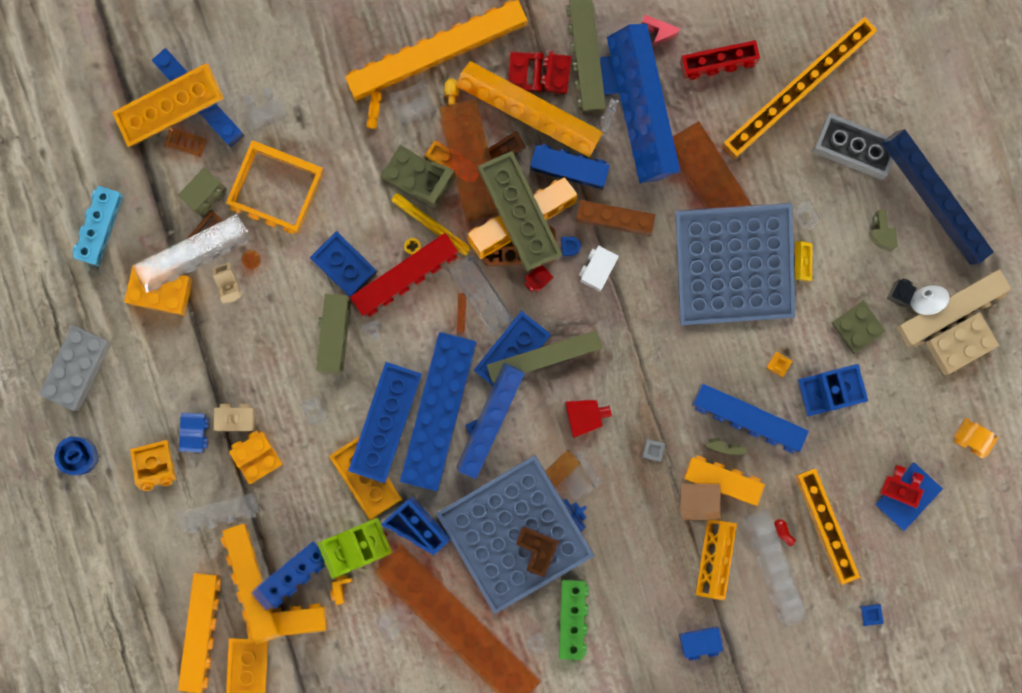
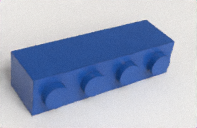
(572, 167)

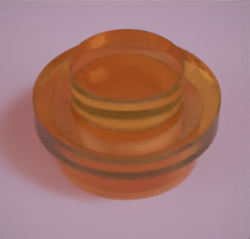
(251, 259)

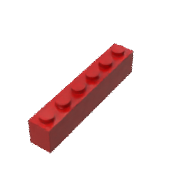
(404, 275)

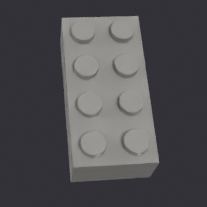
(853, 146)
(75, 368)

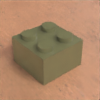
(203, 192)

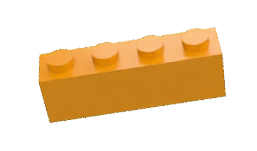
(731, 482)
(300, 620)

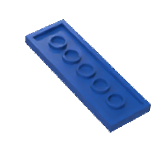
(385, 422)

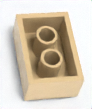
(962, 344)

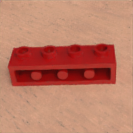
(720, 59)

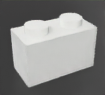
(599, 268)

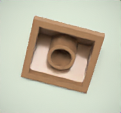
(700, 501)

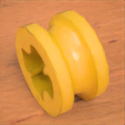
(408, 243)

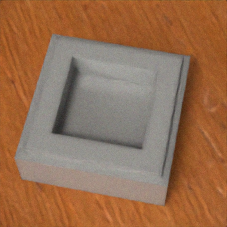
(653, 450)

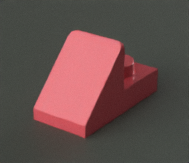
(664, 30)

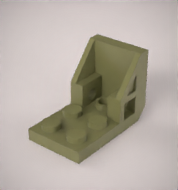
(418, 176)

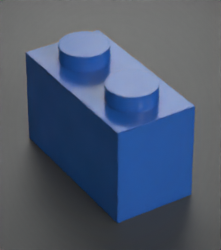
(701, 642)

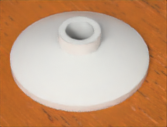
(930, 300)

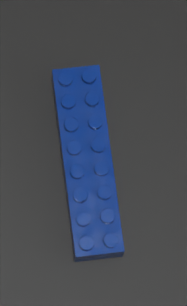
(643, 103)
(438, 411)

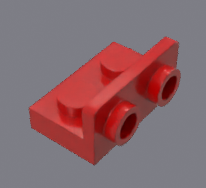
(557, 73)

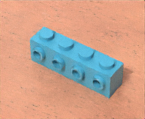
(98, 226)

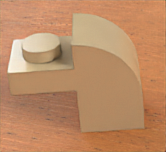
(227, 283)

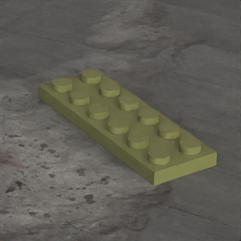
(519, 211)

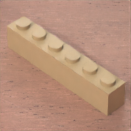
(960, 305)

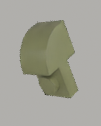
(883, 236)

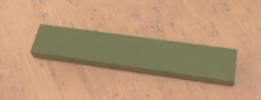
(549, 354)

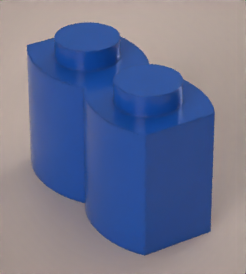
(193, 431)

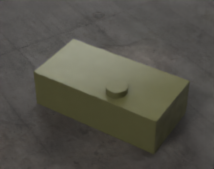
(333, 334)

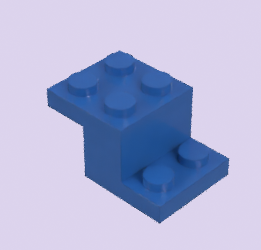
(832, 390)

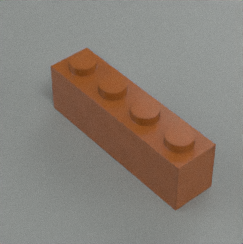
(615, 218)

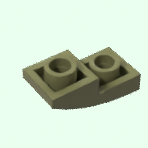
(720, 447)

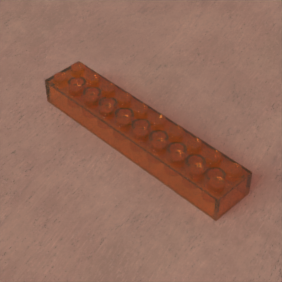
(455, 624)

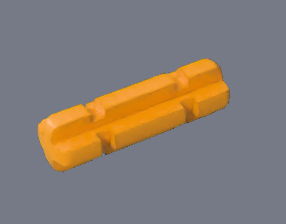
(374, 108)

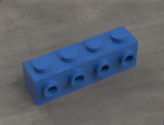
(287, 577)

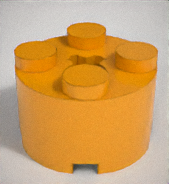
(976, 437)

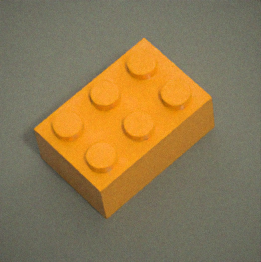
(169, 298)

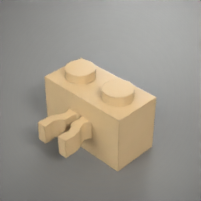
(234, 418)

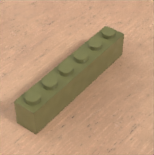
(586, 55)

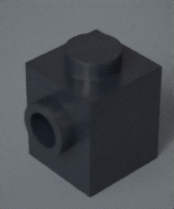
(902, 292)

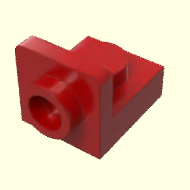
(537, 279)

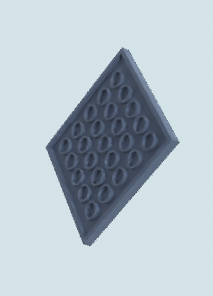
(735, 263)
(489, 523)

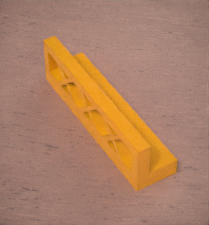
(719, 559)

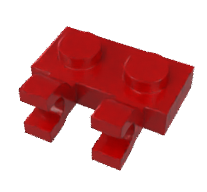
(901, 491)

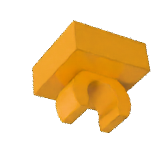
(779, 364)

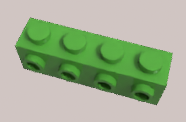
(572, 619)

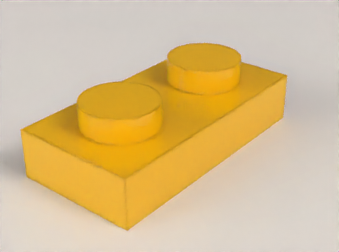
(803, 261)

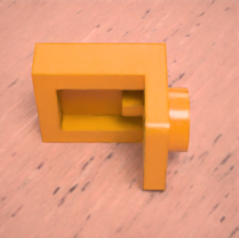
(337, 593)

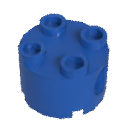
(76, 456)

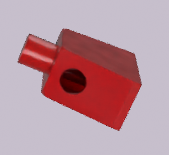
(586, 416)

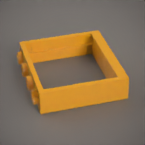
(254, 148)

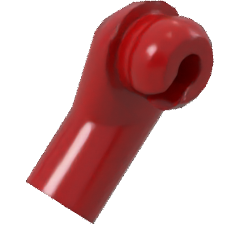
(783, 532)

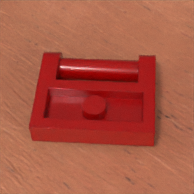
(519, 70)

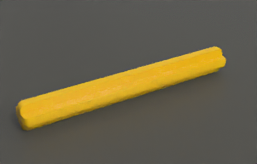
(428, 222)

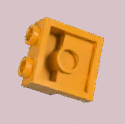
(255, 456)
(153, 465)

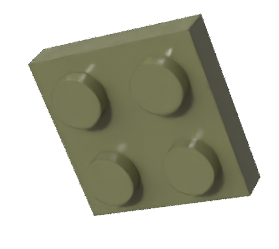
(858, 327)

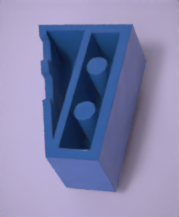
(417, 526)

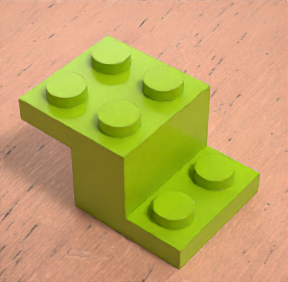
(354, 548)

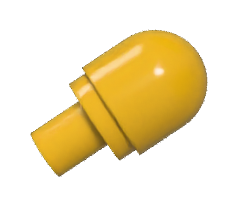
(451, 91)

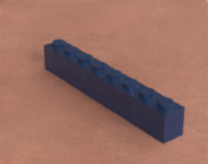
(937, 197)

